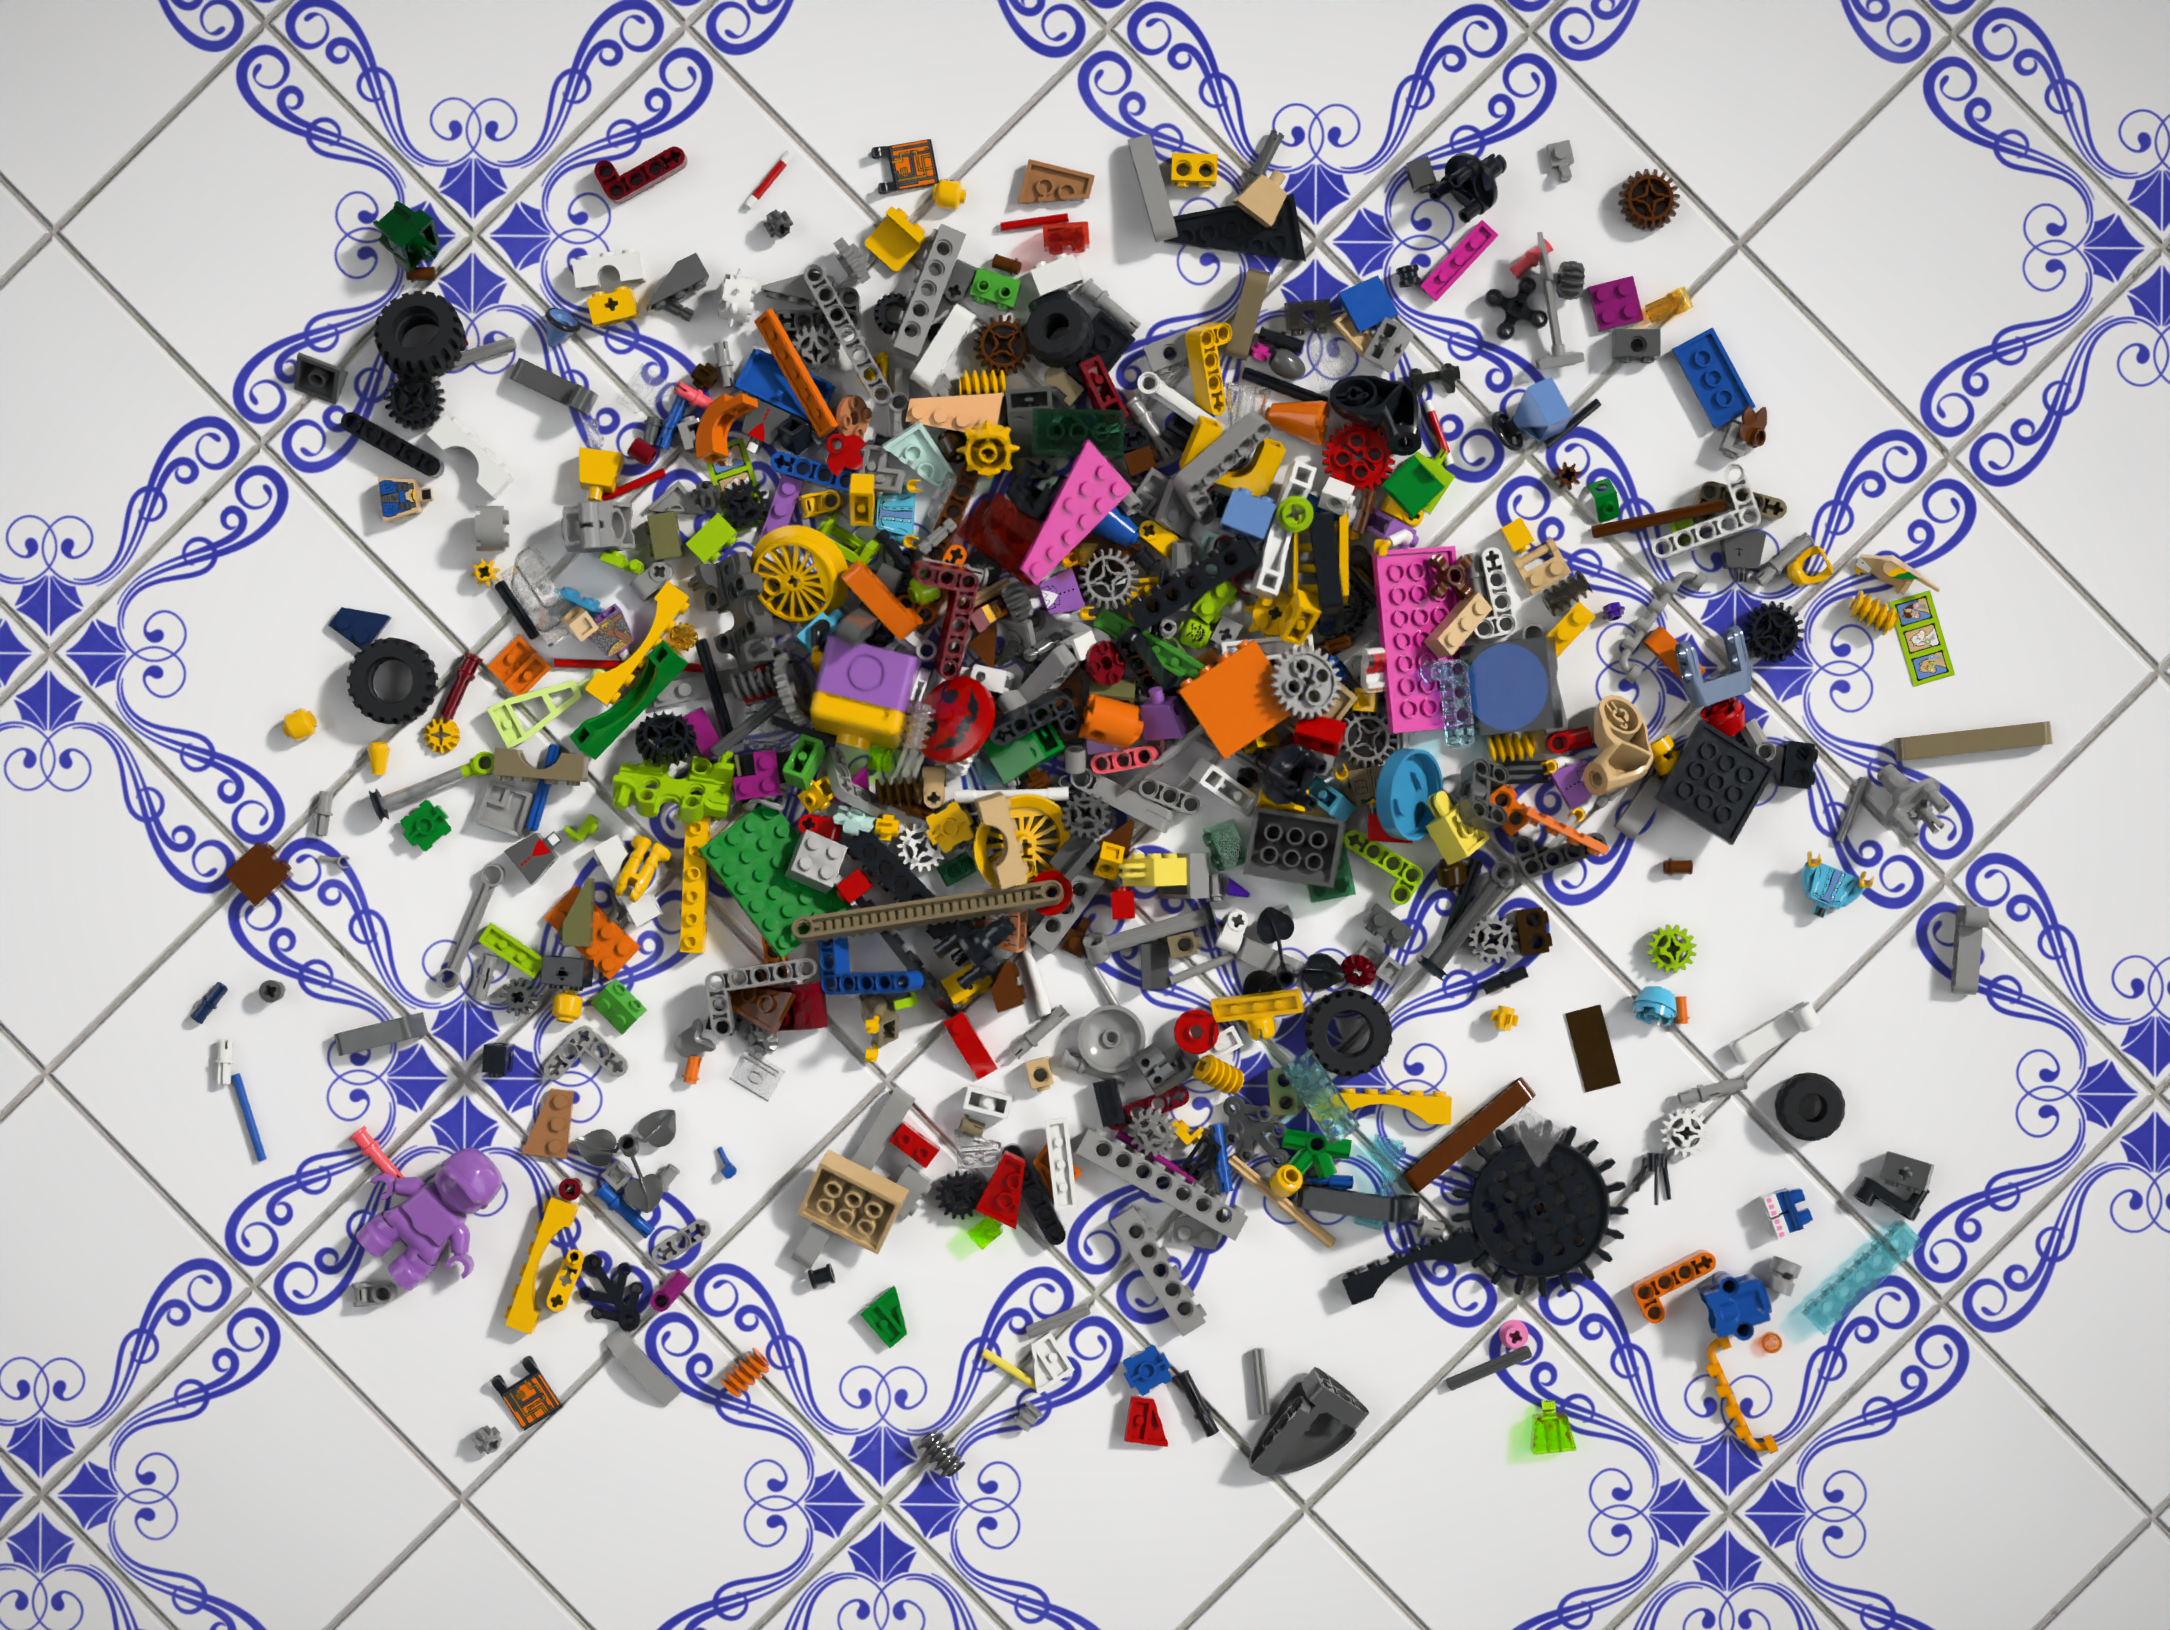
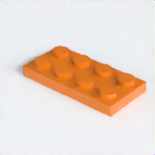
(611, 944)

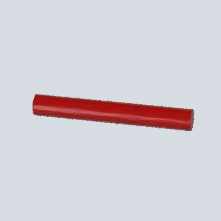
(1034, 222)
(635, 484)

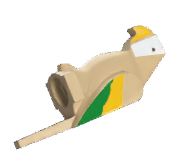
(1891, 571)

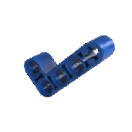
(813, 473)

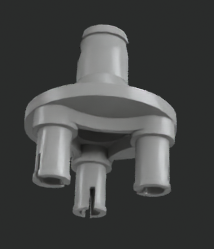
(1912, 801)

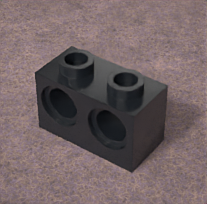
(1791, 763)

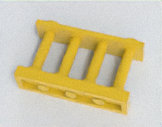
(1341, 529)

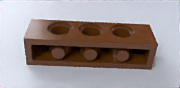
(1074, 684)

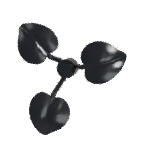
(1321, 969)

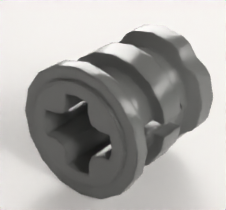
(267, 986)

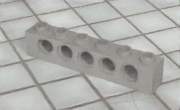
(952, 242)
(1184, 1321)

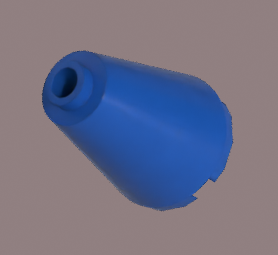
(1117, 528)

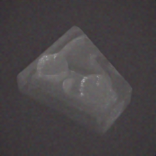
(1330, 362)
(644, 390)
(976, 1151)

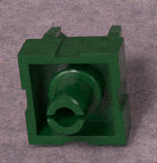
(408, 236)

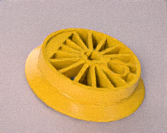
(828, 563)
(1023, 806)

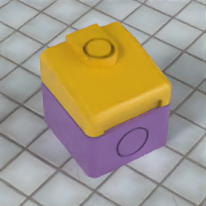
(863, 694)

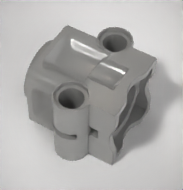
(597, 527)

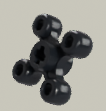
(1520, 300)

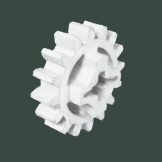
(913, 842)
(1685, 1121)

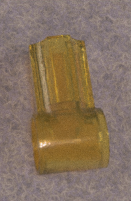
(1674, 303)

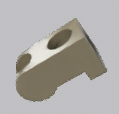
(1065, 384)

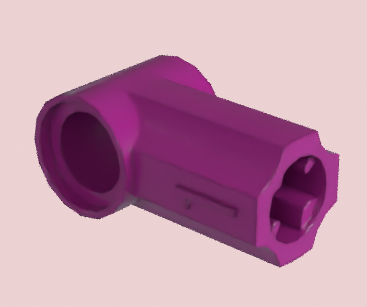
(671, 1289)

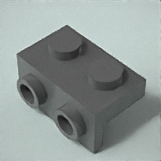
(1181, 1067)

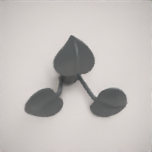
(600, 1144)

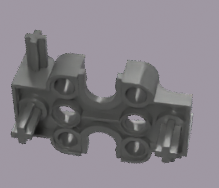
(751, 632)

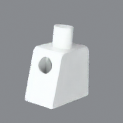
(996, 680)

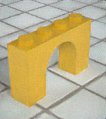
(1255, 476)

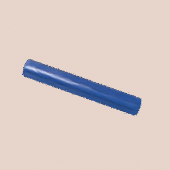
(542, 790)

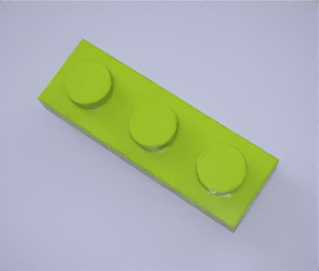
(512, 950)

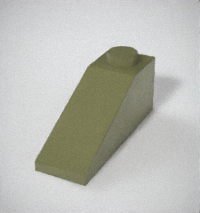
(579, 922)

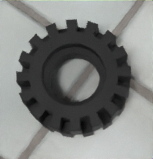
(881, 308)

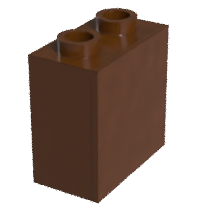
(259, 873)

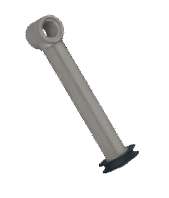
(1100, 946)

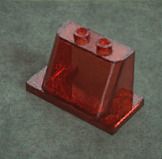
(1002, 534)

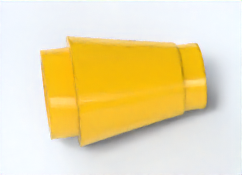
(378, 756)

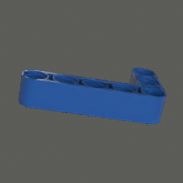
(838, 979)

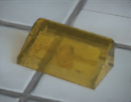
(1083, 552)

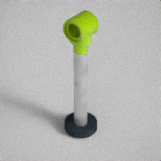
(382, 803)

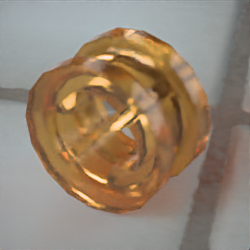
(1776, 1347)

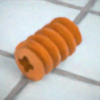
(745, 1374)

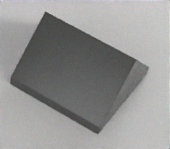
(319, 378)

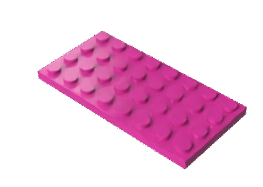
(1405, 621)

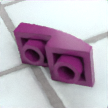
(705, 732)

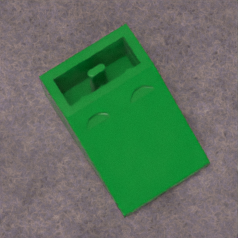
(1025, 752)

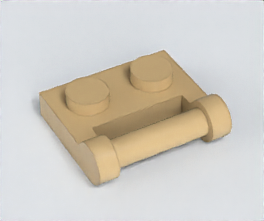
(1545, 573)

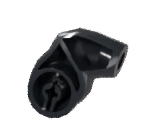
(1381, 404)

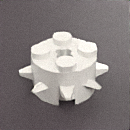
(736, 298)

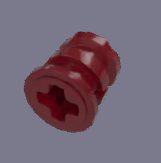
(564, 1186)

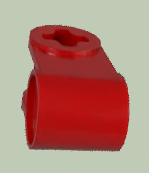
(823, 826)

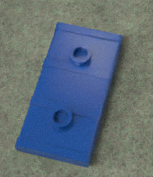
(765, 381)

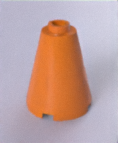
(1300, 419)

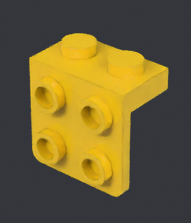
(896, 239)

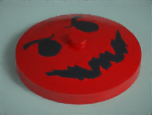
(961, 720)

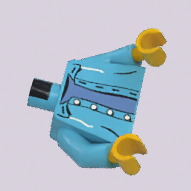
(897, 514)
(1830, 885)

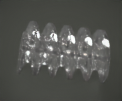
(917, 726)

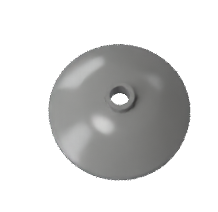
(1107, 1055)

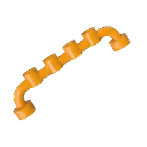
(1732, 1409)

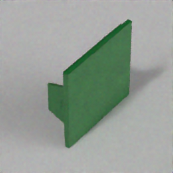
(1412, 486)

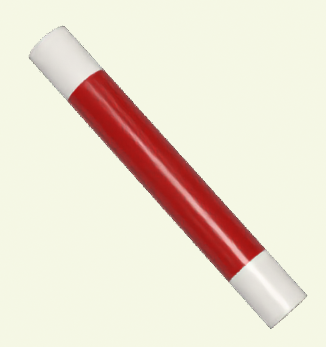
(769, 179)
(1437, 430)

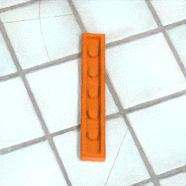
(796, 373)

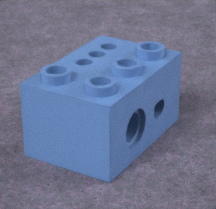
(1247, 515)

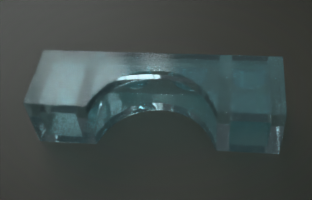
(1387, 1153)

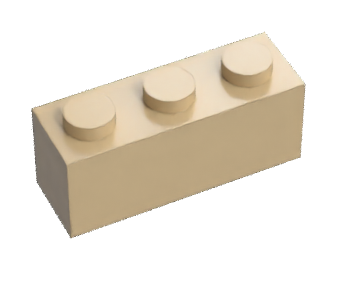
(1458, 625)

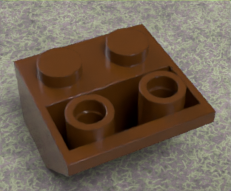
(1006, 989)

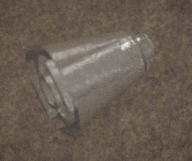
(1245, 399)

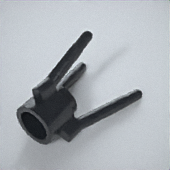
(1656, 1163)

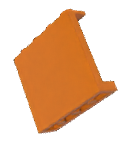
(1234, 698)

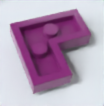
(765, 780)

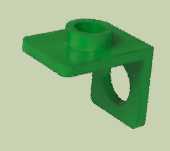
(1605, 501)

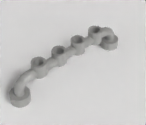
(1644, 625)

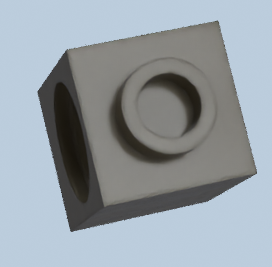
(1173, 941)

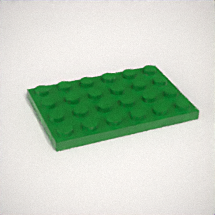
(752, 866)

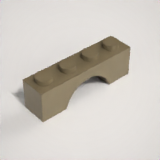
(569, 767)

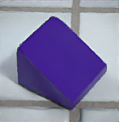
(1235, 889)

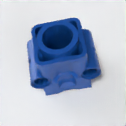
(1738, 1303)

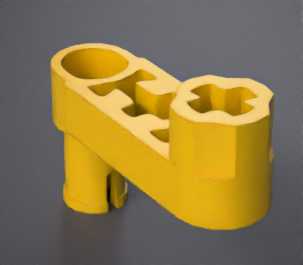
(565, 1291)

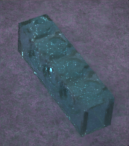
(1320, 1097)

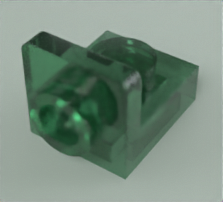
(956, 869)

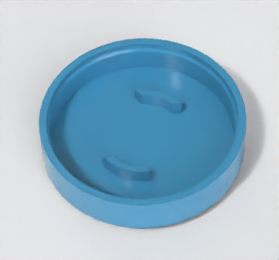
(1403, 790)

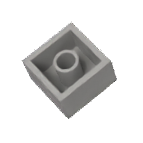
(816, 861)

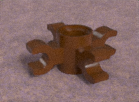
(1458, 576)

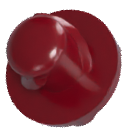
(1104, 663)

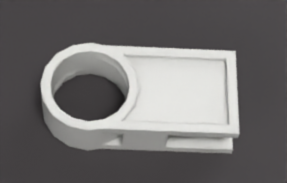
(921, 685)

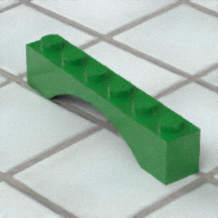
(600, 731)

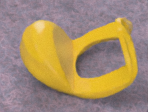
(1796, 573)

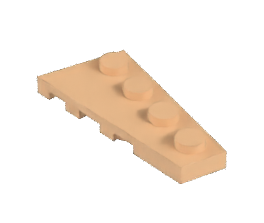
(955, 411)

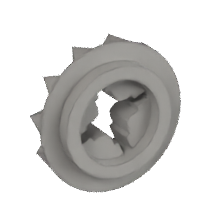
(765, 1047)

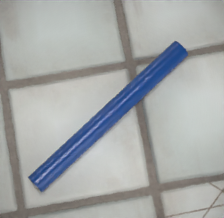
(248, 1116)

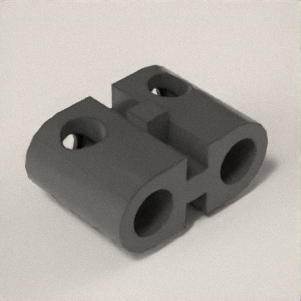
(1153, 1065)

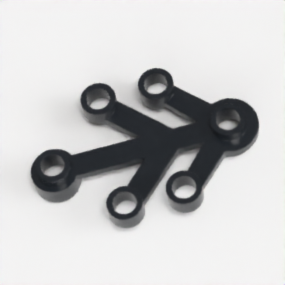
(614, 1294)

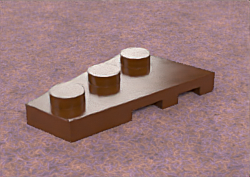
(761, 1006)

